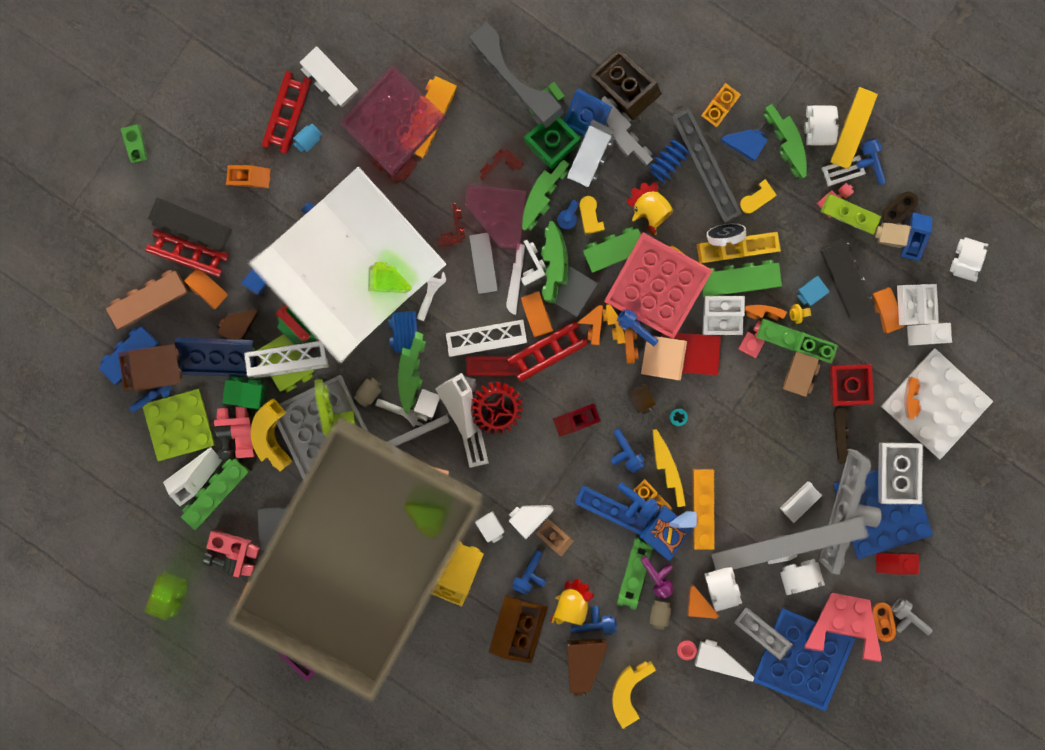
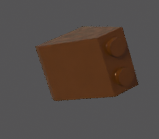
(149, 368)
(583, 663)

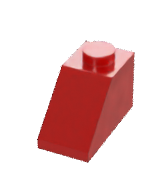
(897, 563)

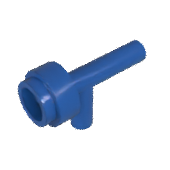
(871, 147)
(567, 218)
(628, 319)
(164, 391)
(635, 462)
(648, 509)
(522, 585)
(608, 623)

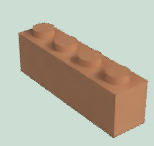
(147, 300)

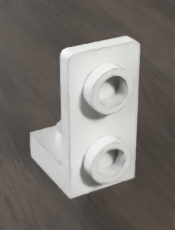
(531, 275)

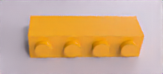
(440, 94)
(704, 507)

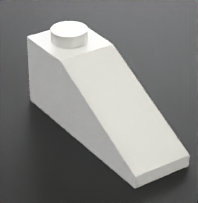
(714, 658)

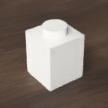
(426, 405)
(490, 527)

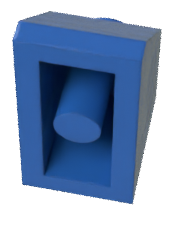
(747, 143)
(918, 236)
(255, 282)

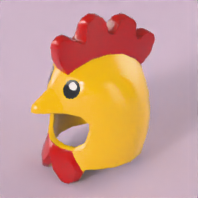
(651, 205)
(573, 603)

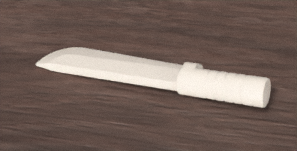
(513, 294)

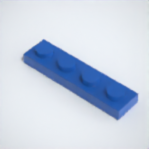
(611, 510)

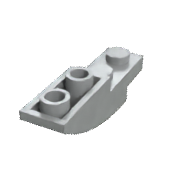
(626, 141)

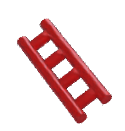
(282, 101)
(193, 262)
(559, 353)

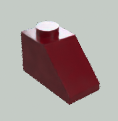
(576, 420)

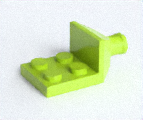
(325, 409)

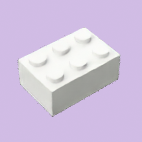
(900, 473)

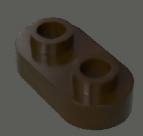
(899, 208)

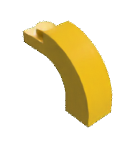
(264, 438)
(622, 690)

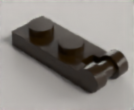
(841, 434)

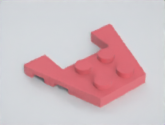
(847, 617)

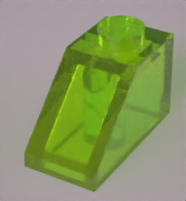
(386, 279)
(425, 518)

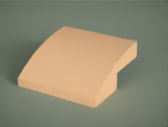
(664, 358)

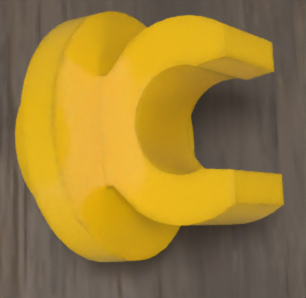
(797, 313)

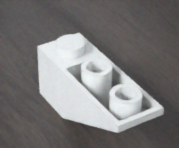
(458, 400)
(191, 478)

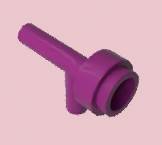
(663, 587)

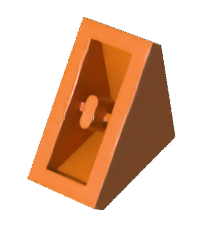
(698, 605)

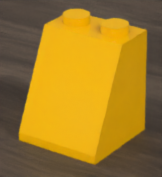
(458, 574)

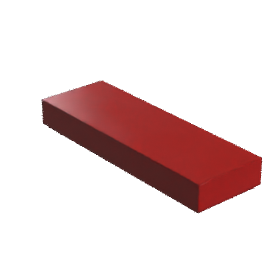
(490, 366)

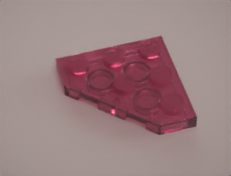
(498, 212)

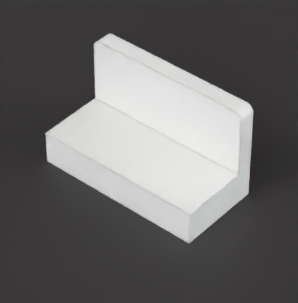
(800, 502)

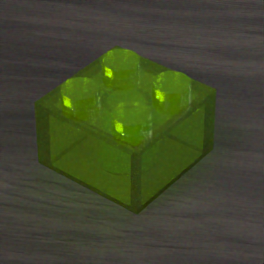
(166, 595)

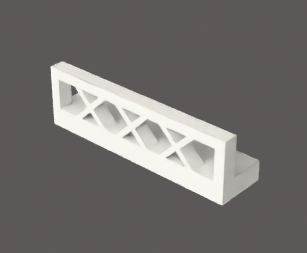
(492, 344)
(287, 367)

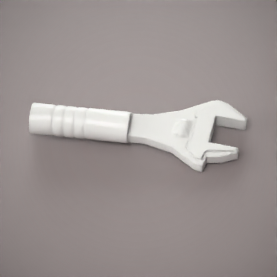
(433, 285)
(398, 410)

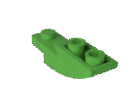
(793, 147)
(537, 201)
(555, 254)
(796, 341)
(408, 376)

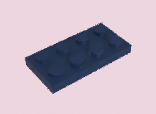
(214, 356)

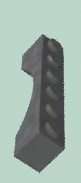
(542, 104)

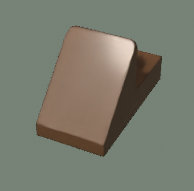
(554, 537)

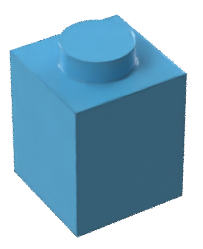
(812, 291)

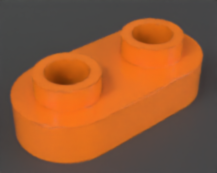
(631, 352)
(884, 621)

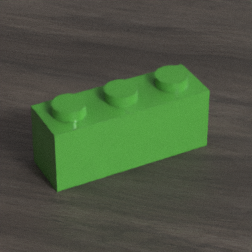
(612, 250)

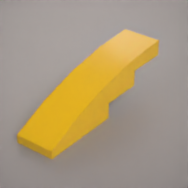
(853, 128)
(750, 246)
(665, 461)

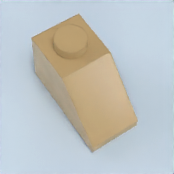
(892, 234)

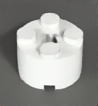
(821, 125)
(969, 260)
(802, 578)
(723, 589)

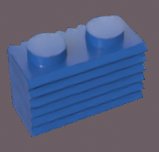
(404, 328)

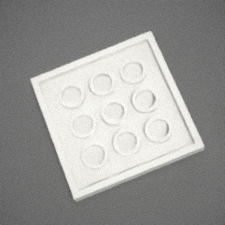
(946, 400)

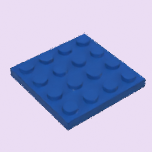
(898, 523)
(804, 672)

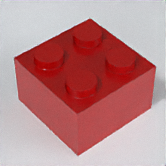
(851, 385)

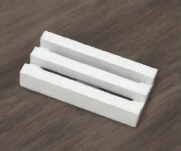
(827, 175)
(478, 462)

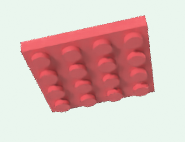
(658, 285)

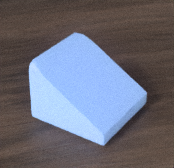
(685, 520)

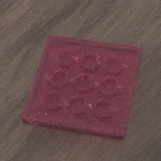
(393, 120)

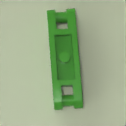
(634, 574)

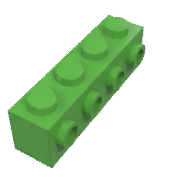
(220, 488)

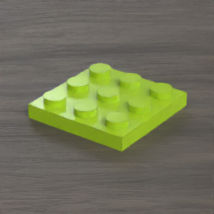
(178, 425)

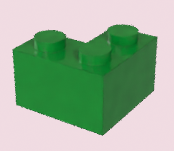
(244, 394)

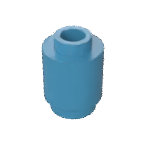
(307, 138)

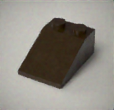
(626, 84)

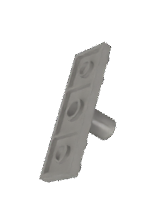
(848, 507)

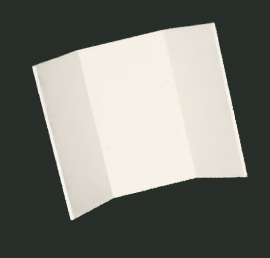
(326, 261)

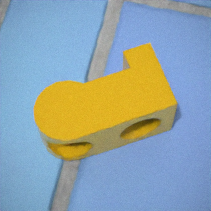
(752, 203)
(587, 208)

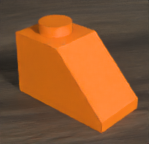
(248, 176)

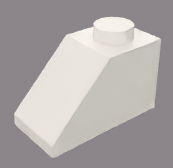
(929, 334)

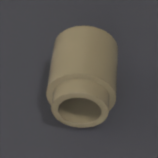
(368, 391)
(660, 614)

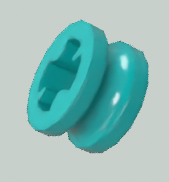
(676, 423)

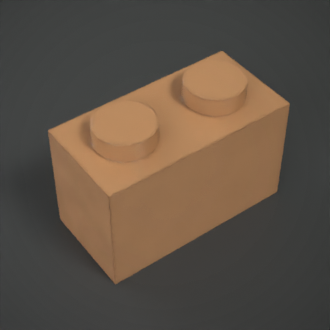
(800, 374)

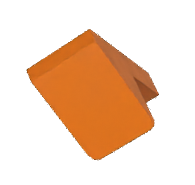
(593, 318)

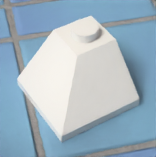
(529, 518)

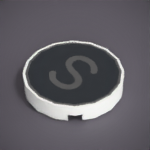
(726, 233)

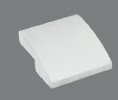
(917, 304)
(723, 315)

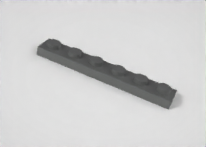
(706, 165)

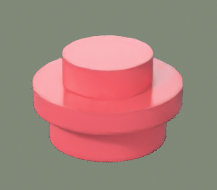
(687, 650)

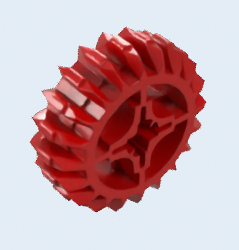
(493, 416)

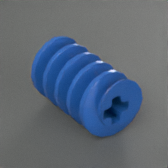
(668, 161)

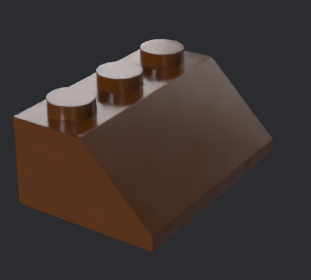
(517, 629)

